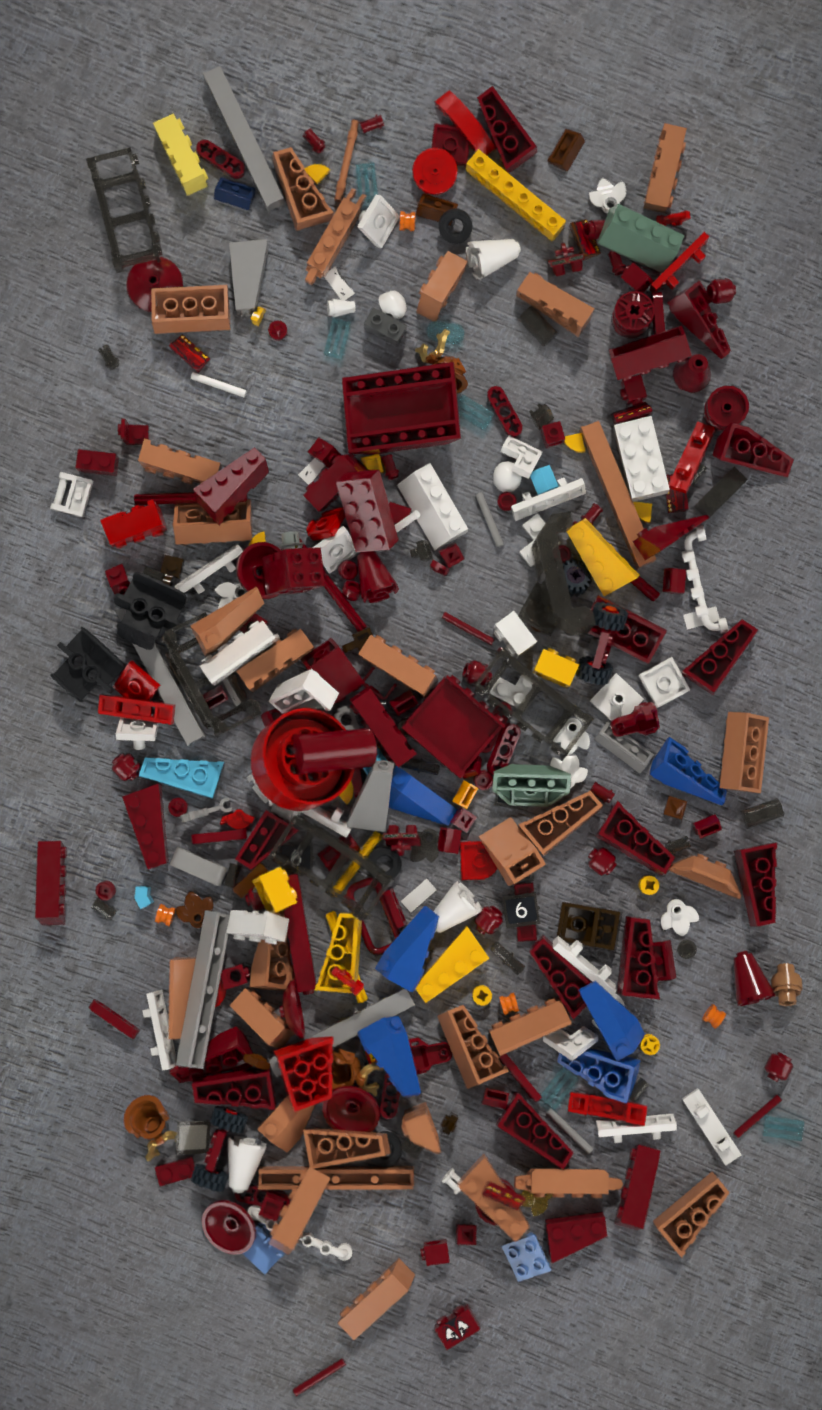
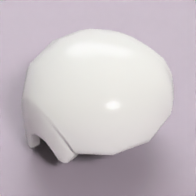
(393, 303)
(505, 479)

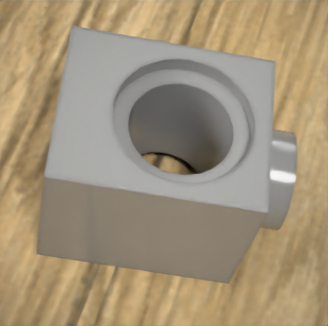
(345, 711)

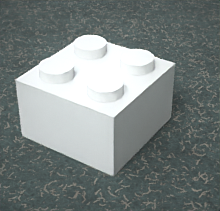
(514, 635)

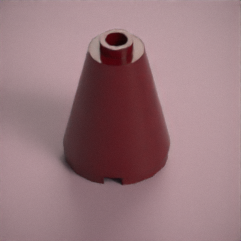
(692, 374)
(374, 577)
(750, 980)

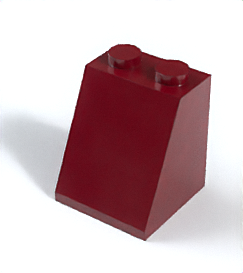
(334, 668)

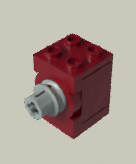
(293, 568)

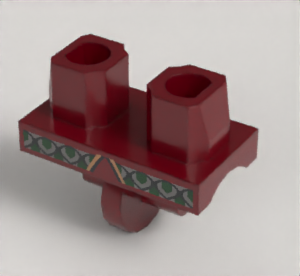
(557, 264)
(401, 841)

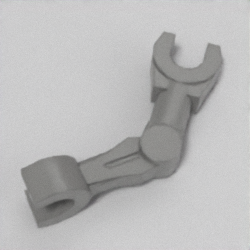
(205, 812)

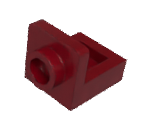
(323, 452)
(118, 579)

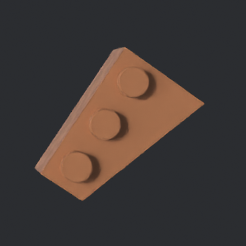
(440, 285)

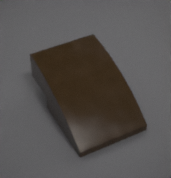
(589, 925)

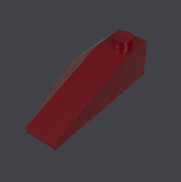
(694, 312)
(747, 448)
(662, 536)
(223, 1054)

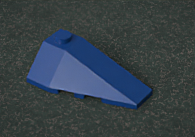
(679, 771)
(417, 800)
(406, 955)
(617, 1025)
(391, 1048)
(604, 1072)

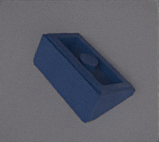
(234, 193)

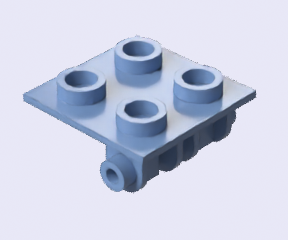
(261, 1253)
(526, 1257)

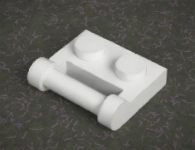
(77, 496)

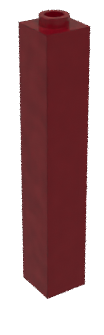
(300, 941)

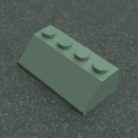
(640, 238)

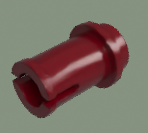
(372, 124)
(317, 144)
(616, 262)
(389, 466)
(592, 513)
(602, 792)

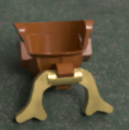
(435, 358)
(347, 1071)
(147, 1119)

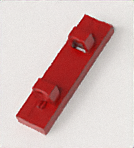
(692, 251)
(691, 457)
(136, 709)

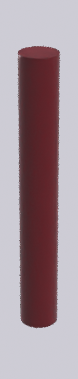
(467, 628)
(757, 1116)
(319, 1377)

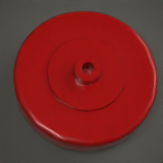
(434, 171)

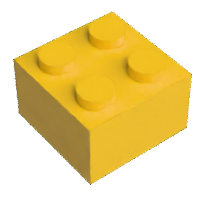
(556, 668)
(275, 890)

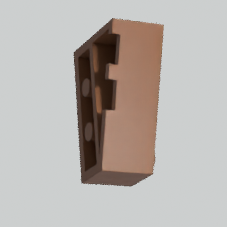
(262, 1018)

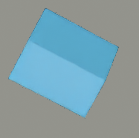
(544, 480)
(143, 896)

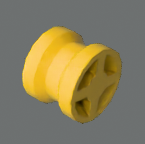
(648, 885)
(477, 992)
(650, 1047)

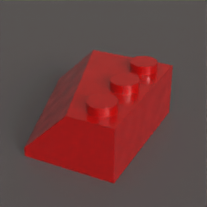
(135, 525)
(307, 1071)

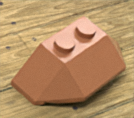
(707, 874)

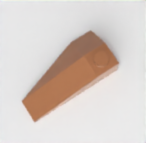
(226, 621)
(284, 1126)

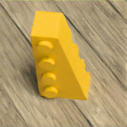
(601, 558)
(342, 953)
(454, 963)

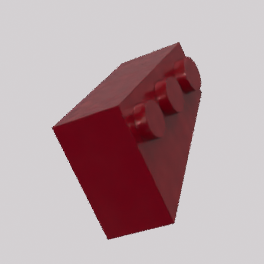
(325, 490)
(263, 839)
(574, 1233)

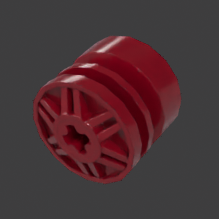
(629, 324)

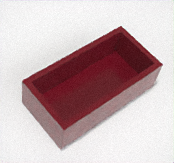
(650, 353)
(367, 510)

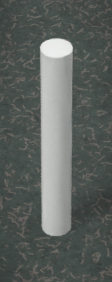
(218, 384)
(407, 520)

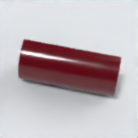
(637, 638)
(334, 750)

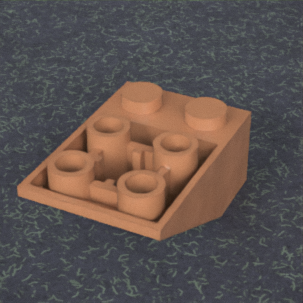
(511, 851)

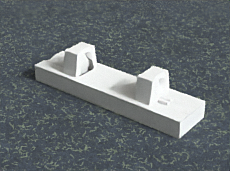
(548, 499)
(224, 559)
(330, 820)
(571, 954)
(160, 1022)
(654, 1124)
(711, 1126)

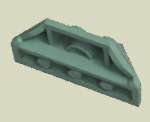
(531, 784)

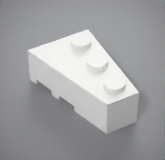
(304, 691)
(257, 926)

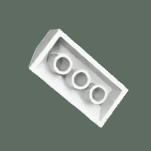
(437, 511)
(238, 653)

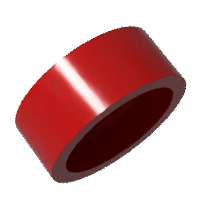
(272, 763)

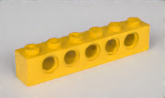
(515, 195)

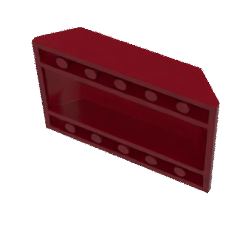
(401, 409)

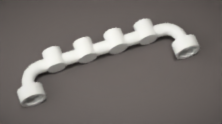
(693, 575)
(343, 1251)

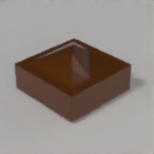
(675, 807)
(257, 1061)

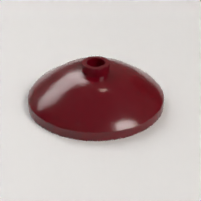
(139, 280)
(249, 562)
(292, 1010)
(344, 1115)
(228, 1227)

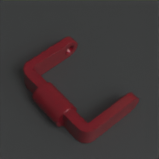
(375, 691)

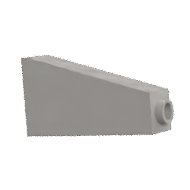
(248, 268)
(372, 802)

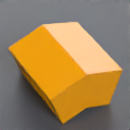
(463, 798)

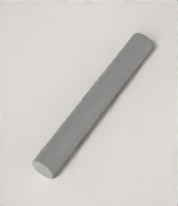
(489, 519)
(569, 1130)

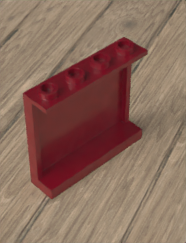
(453, 725)

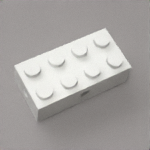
(641, 459)

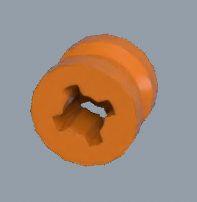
(407, 221)
(165, 915)
(509, 1003)
(714, 1016)

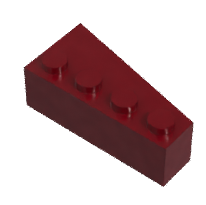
(148, 822)
(637, 961)
(638, 1187)

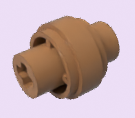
(786, 984)

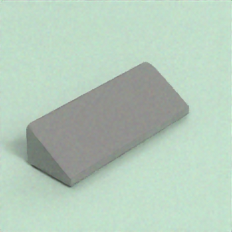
(624, 748)

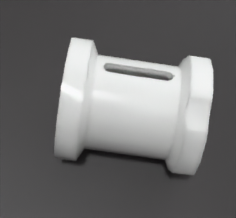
(447, 1179)

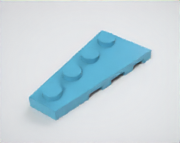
(191, 776)

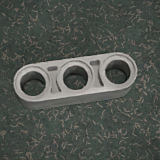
(198, 866)

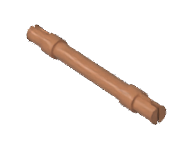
(341, 184)

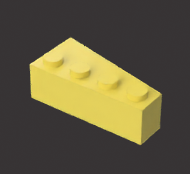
(180, 154)

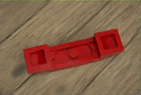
(465, 122)
(607, 1107)

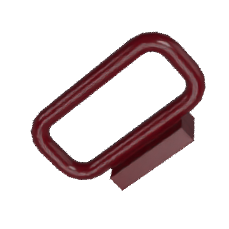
(391, 908)

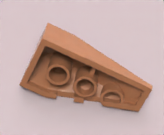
(272, 965)

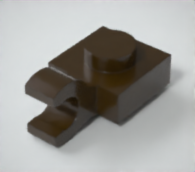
(171, 568)
(359, 640)
(449, 1123)

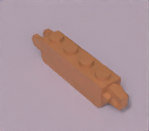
(334, 237)
(567, 1182)

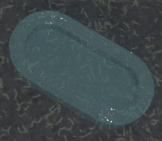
(436, 327)

